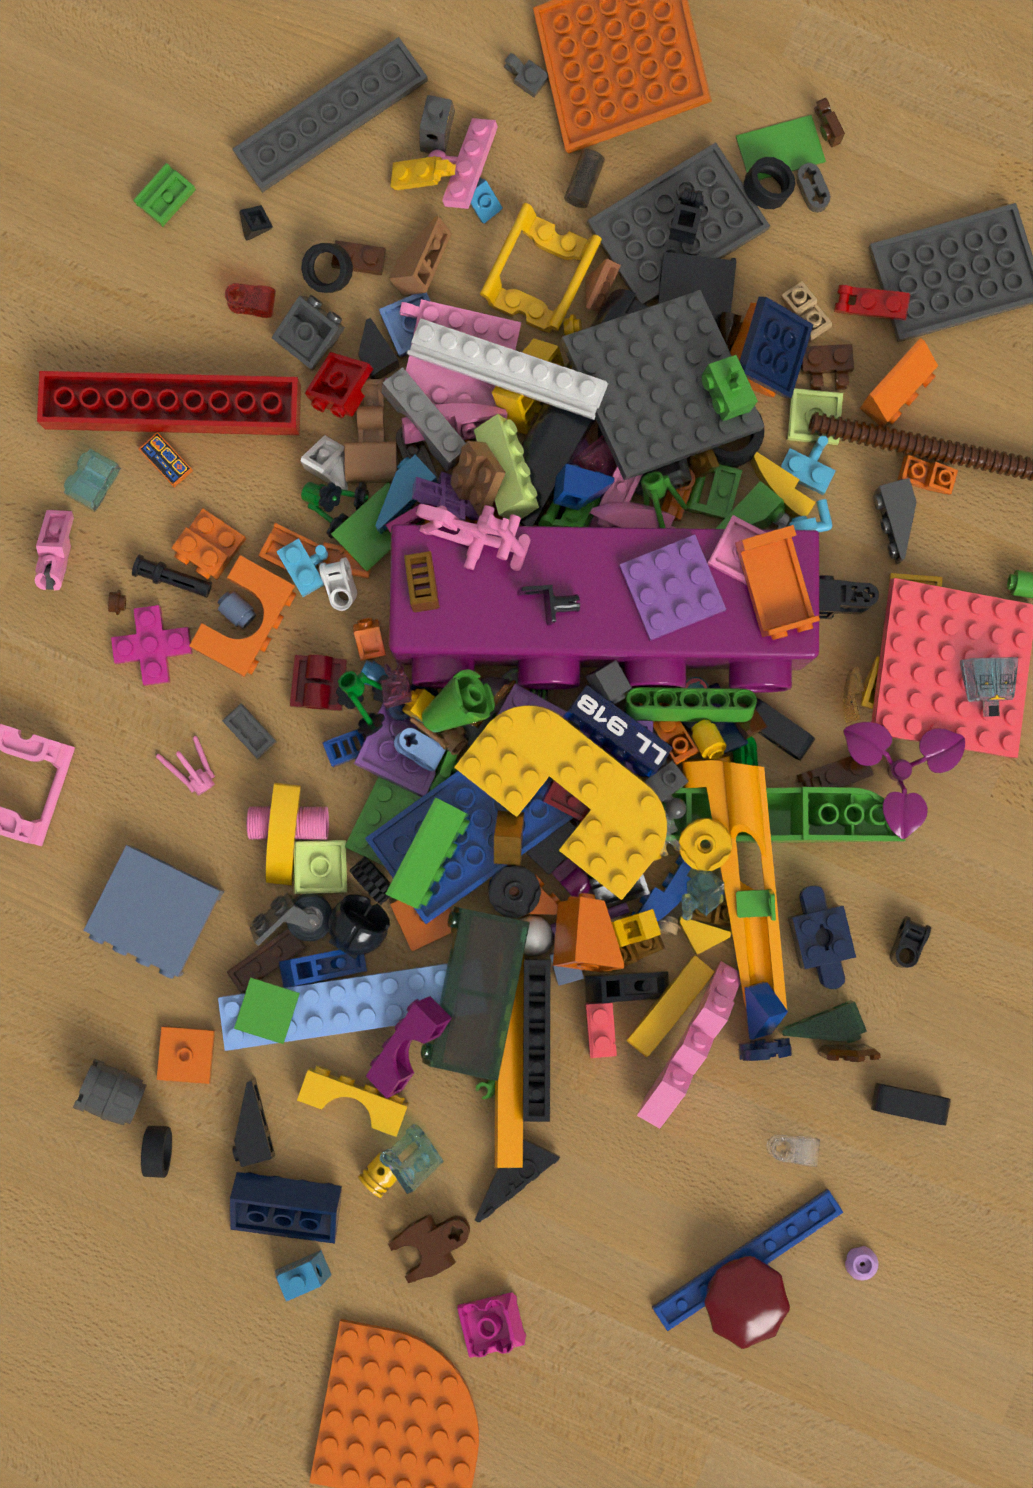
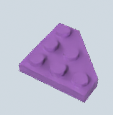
(383, 760)

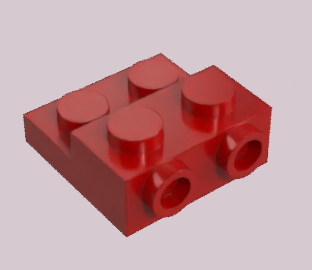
(339, 385)

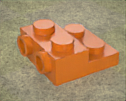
(208, 545)

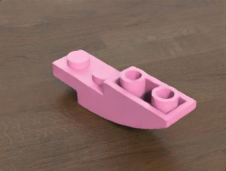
(461, 416)
(630, 515)

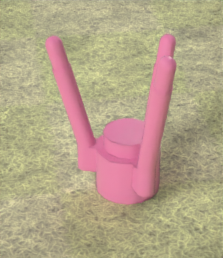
(199, 780)

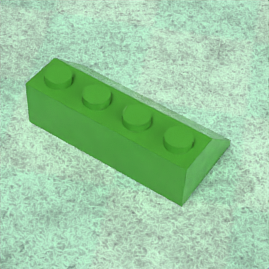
(428, 853)

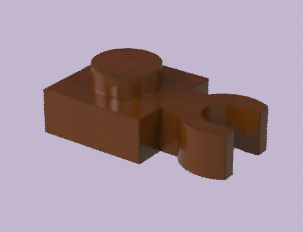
(830, 127)

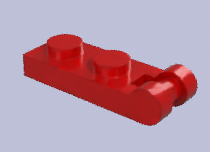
(873, 302)

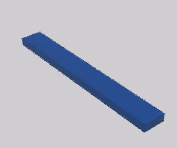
(764, 1247)

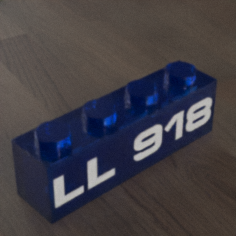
(618, 732)

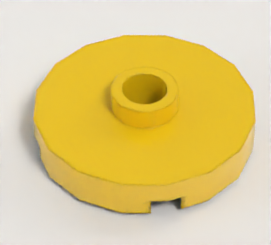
(705, 858)

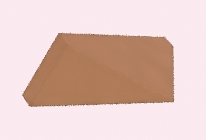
(599, 284)

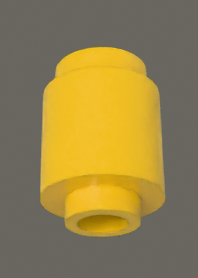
(708, 740)

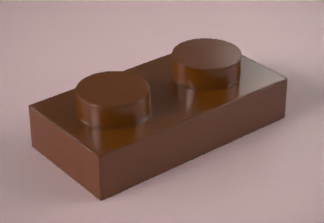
(364, 257)

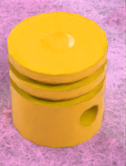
(376, 1179)

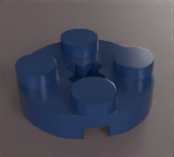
(762, 1050)

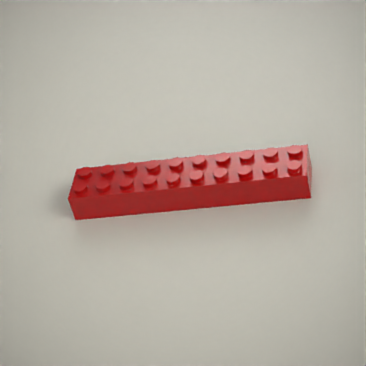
(169, 403)

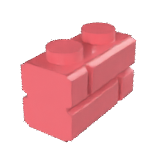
(600, 1029)

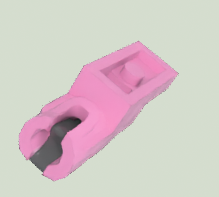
(53, 549)

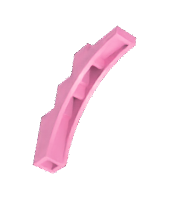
(693, 1047)

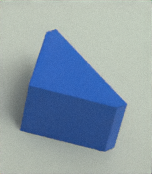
(763, 1010)

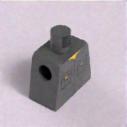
(436, 120)

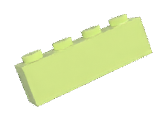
(516, 491)

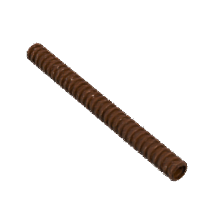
(922, 446)

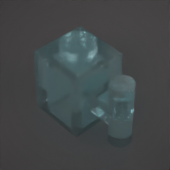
(704, 892)

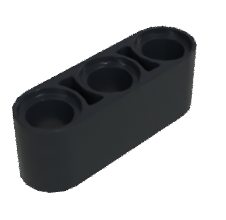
(783, 731)
(910, 1104)

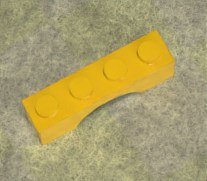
(321, 1088)

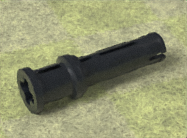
(160, 573)

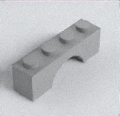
(412, 402)

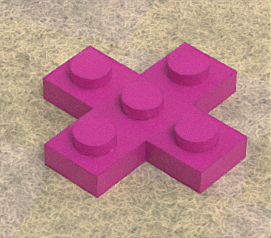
(151, 645)

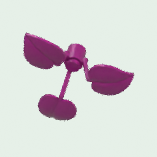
(940, 749)

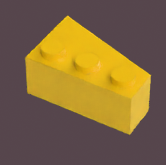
(520, 407)

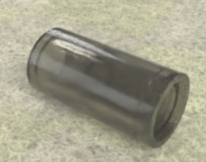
(584, 178)

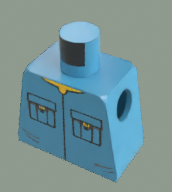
(302, 1275)

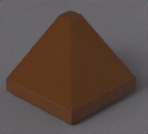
(752, 726)

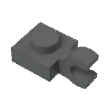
(528, 76)

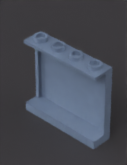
(152, 911)

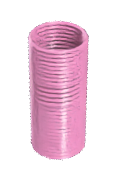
(311, 823)

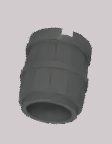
(110, 1093)

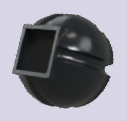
(357, 925)

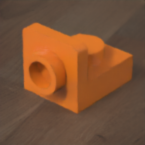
(368, 639)

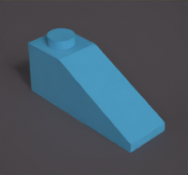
(400, 493)

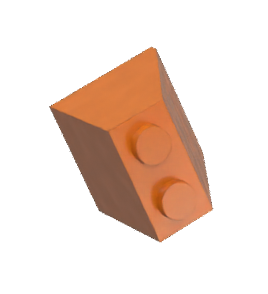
(585, 936)

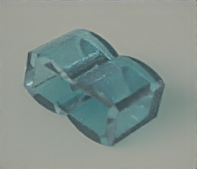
(91, 479)

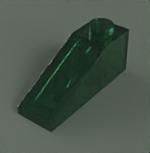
(836, 1024)

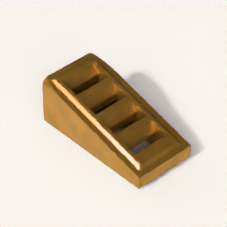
(426, 598)

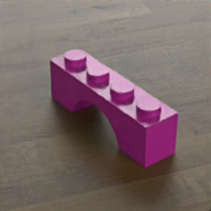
(392, 1067)

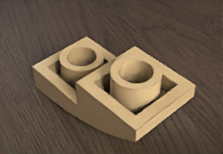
(804, 304)

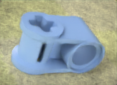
(422, 751)

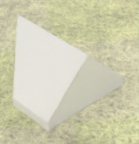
(326, 461)

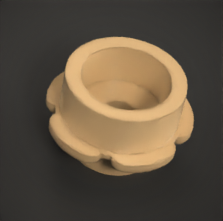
(669, 925)

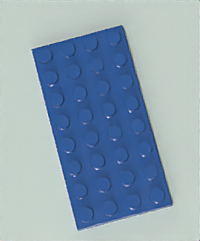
(474, 855)

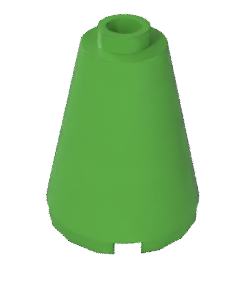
(459, 703)

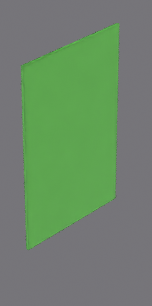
(790, 141)
(360, 534)

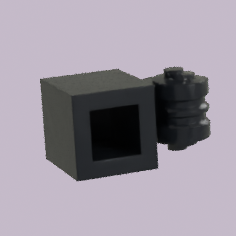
(687, 216)

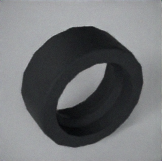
(776, 169)
(308, 271)
(156, 1151)

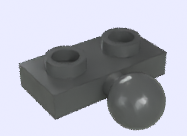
(665, 784)

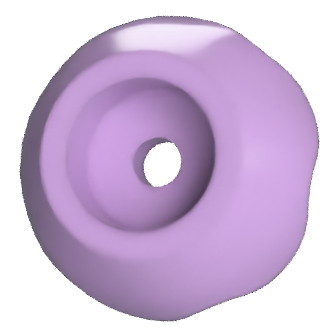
(858, 1255)

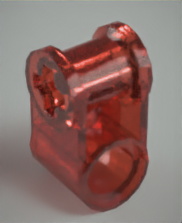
(254, 300)

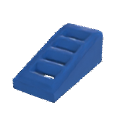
(328, 745)

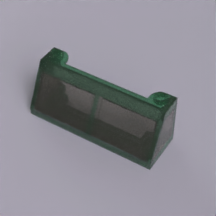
(478, 993)

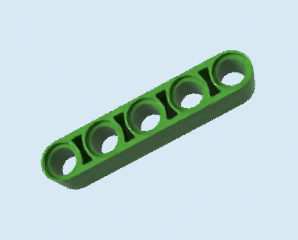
(700, 697)

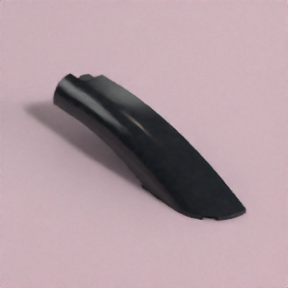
(558, 432)

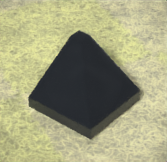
(254, 222)

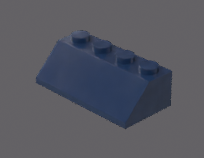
(285, 1207)

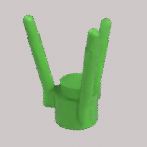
(654, 486)

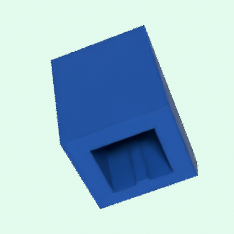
(579, 486)

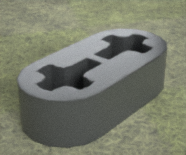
(818, 185)

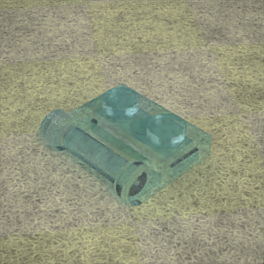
(417, 1165)

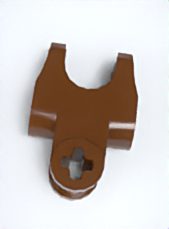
(433, 1243)

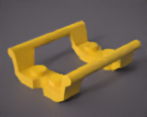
(544, 237)

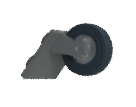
(305, 917)

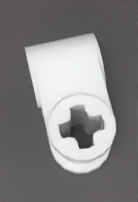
(338, 578)

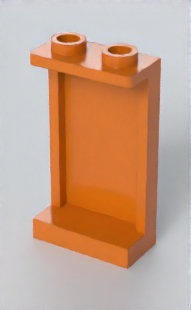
(776, 583)

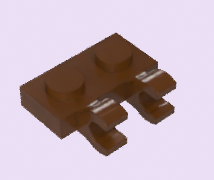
(828, 359)

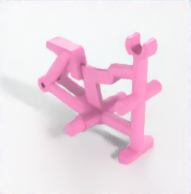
(477, 534)

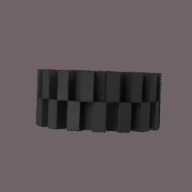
(371, 879)

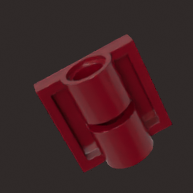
(316, 682)

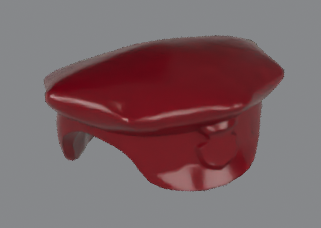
(746, 1301)

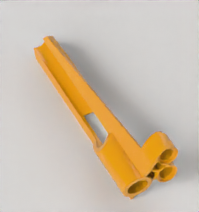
(740, 803)

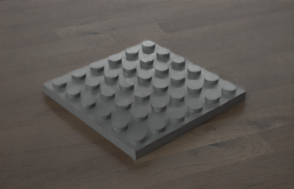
(655, 390)

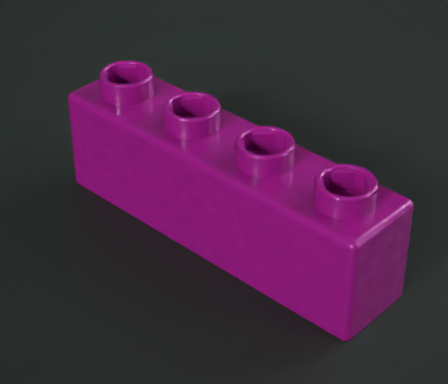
(490, 625)

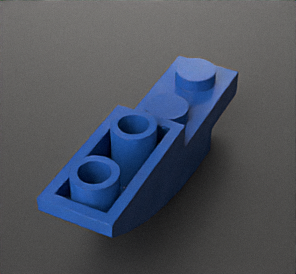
(675, 886)

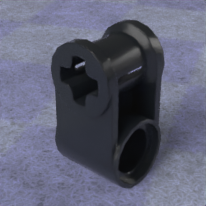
(910, 941)

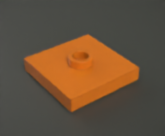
(415, 930)
(185, 1054)

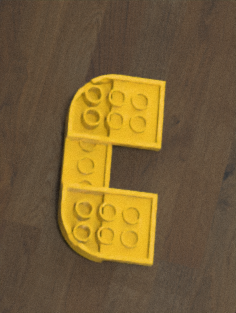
(625, 817)

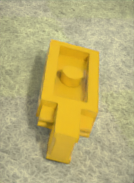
(420, 172)

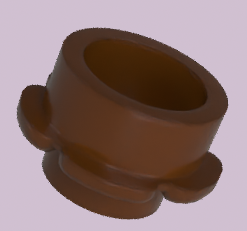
(116, 602)

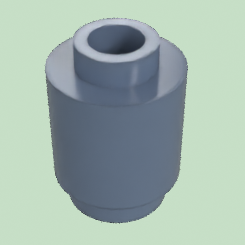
(236, 609)

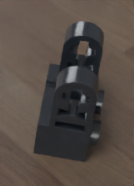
(839, 593)

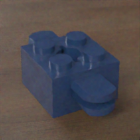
(822, 937)

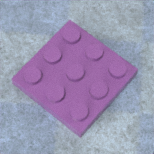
(672, 587)

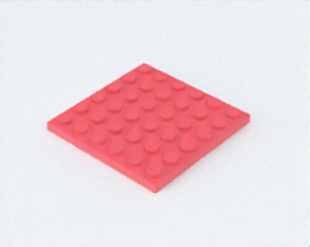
(921, 670)

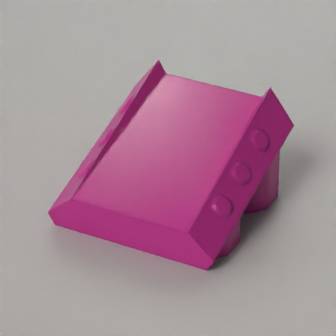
(491, 1325)

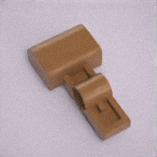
(371, 457)

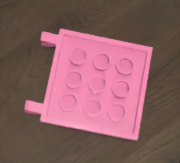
(445, 385)

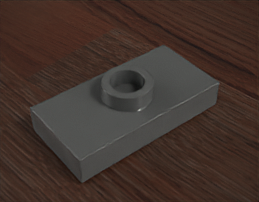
(249, 731)

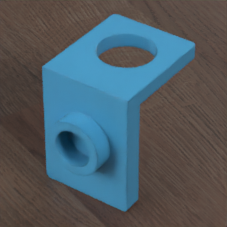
(485, 202)

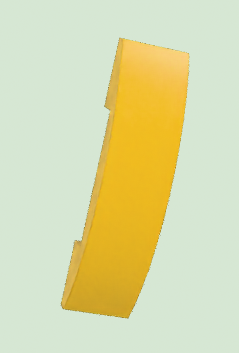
(282, 833)

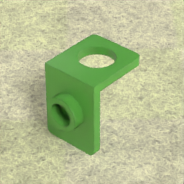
(756, 903)

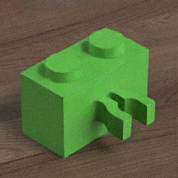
(728, 388)

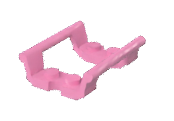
(35, 750)

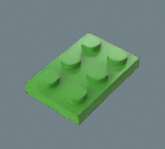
(381, 806)

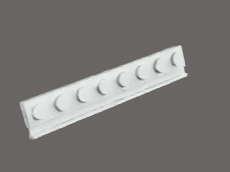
(508, 368)

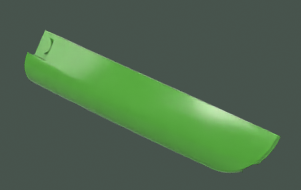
(805, 815)

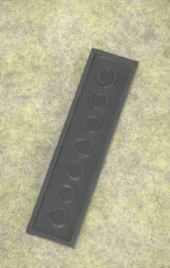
(330, 114)

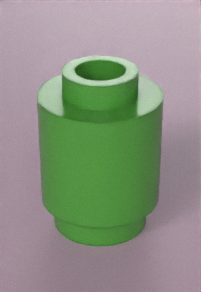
(1021, 584)

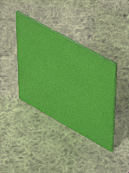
(266, 1010)

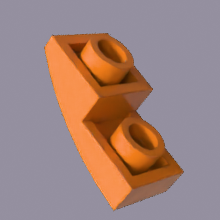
(928, 475)

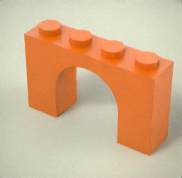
(241, 653)

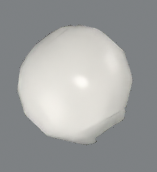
(539, 936)

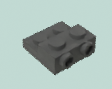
(308, 330)

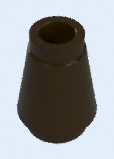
(729, 326)

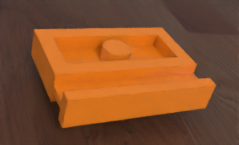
(280, 538)

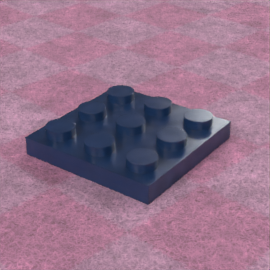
(775, 347)

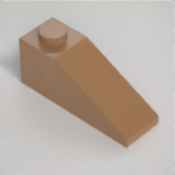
(420, 260)

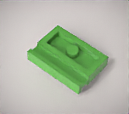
(164, 195)

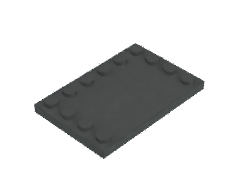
(640, 224)
(957, 270)

